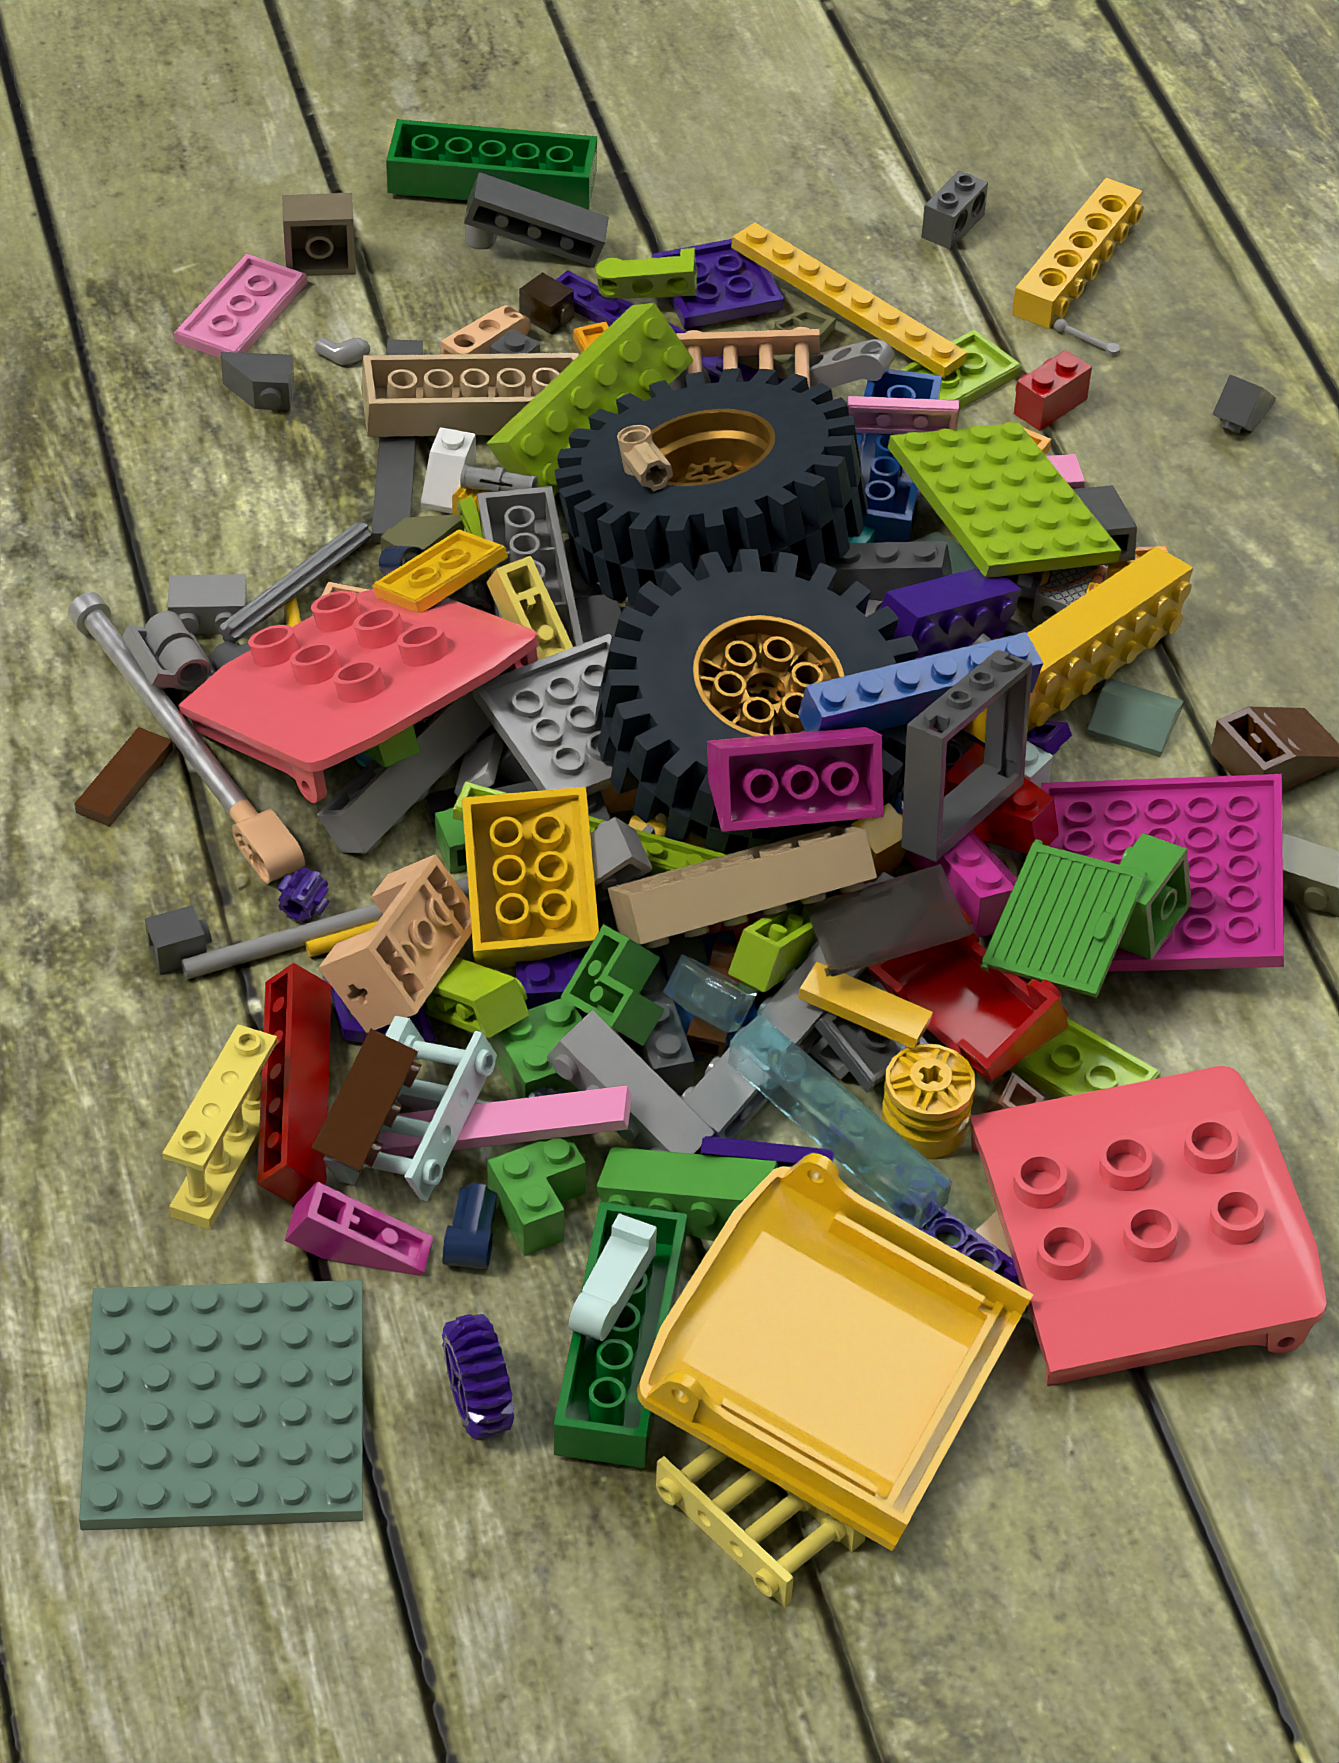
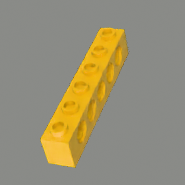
(1077, 253)

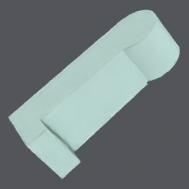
(614, 1277)

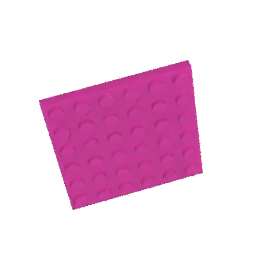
(1232, 852)

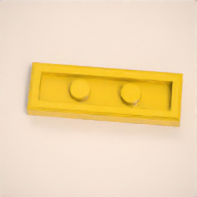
(865, 1005)

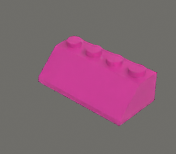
(796, 778)
(976, 878)

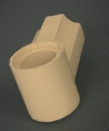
(643, 458)

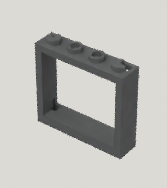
(938, 822)

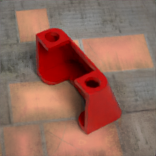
(976, 1012)

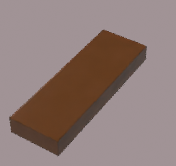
(123, 776)

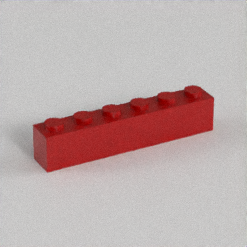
(294, 1083)

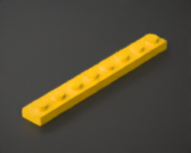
(849, 300)

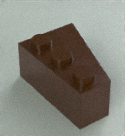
(367, 1101)

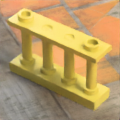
(220, 1128)
(769, 1575)

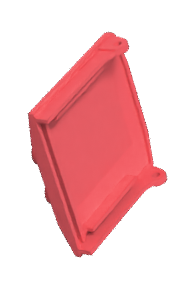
(350, 680)
(1151, 1223)

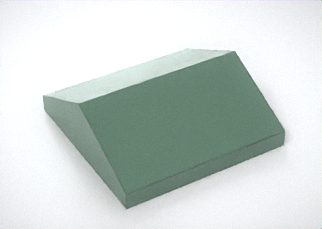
(1134, 717)

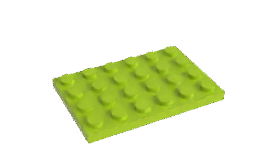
(1003, 499)

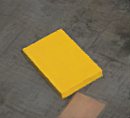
(439, 571)

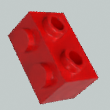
(1052, 390)

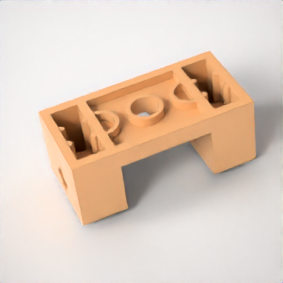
(408, 949)

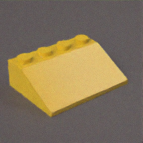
(529, 875)

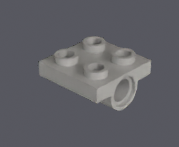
(168, 653)

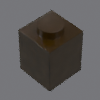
(546, 303)

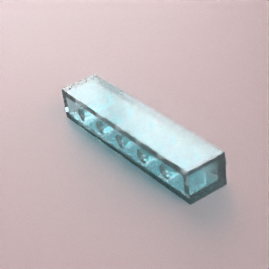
(839, 1122)

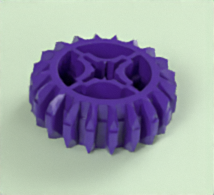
(478, 1376)

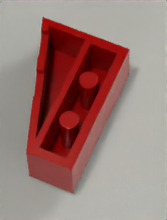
(1019, 819)

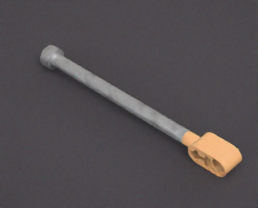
(259, 836)

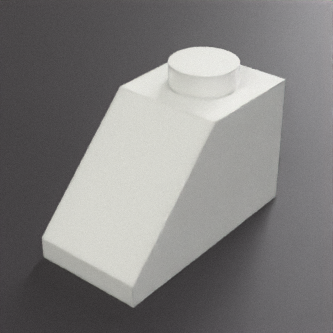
(445, 463)

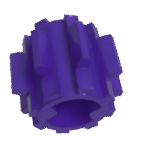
(303, 894)

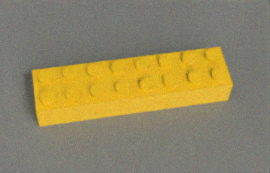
(1103, 632)

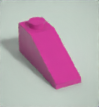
(355, 1233)

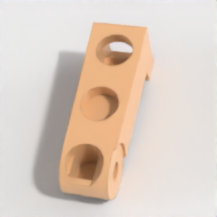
(485, 331)

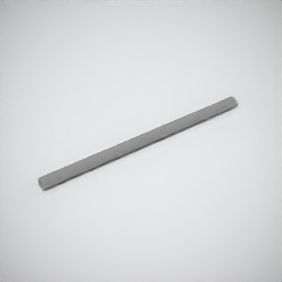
(283, 940)

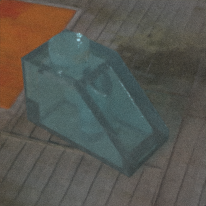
(709, 994)

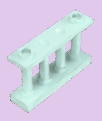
(455, 1105)

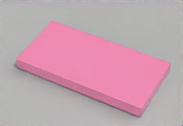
(240, 307)

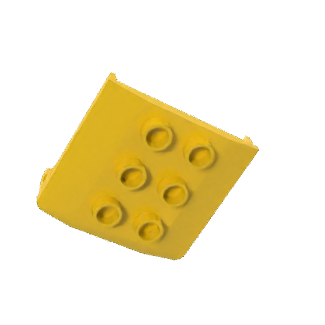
(831, 1347)

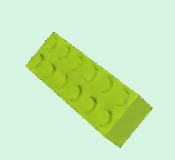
(622, 360)

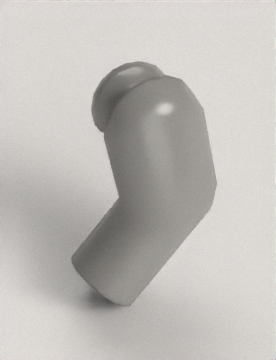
(344, 352)

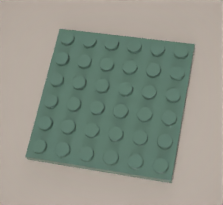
(224, 1405)

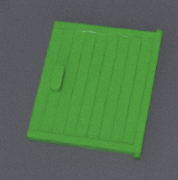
(1064, 919)

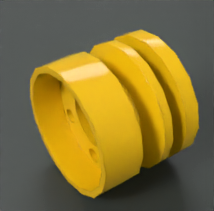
(929, 1098)

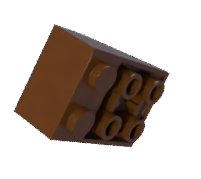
(1274, 743)

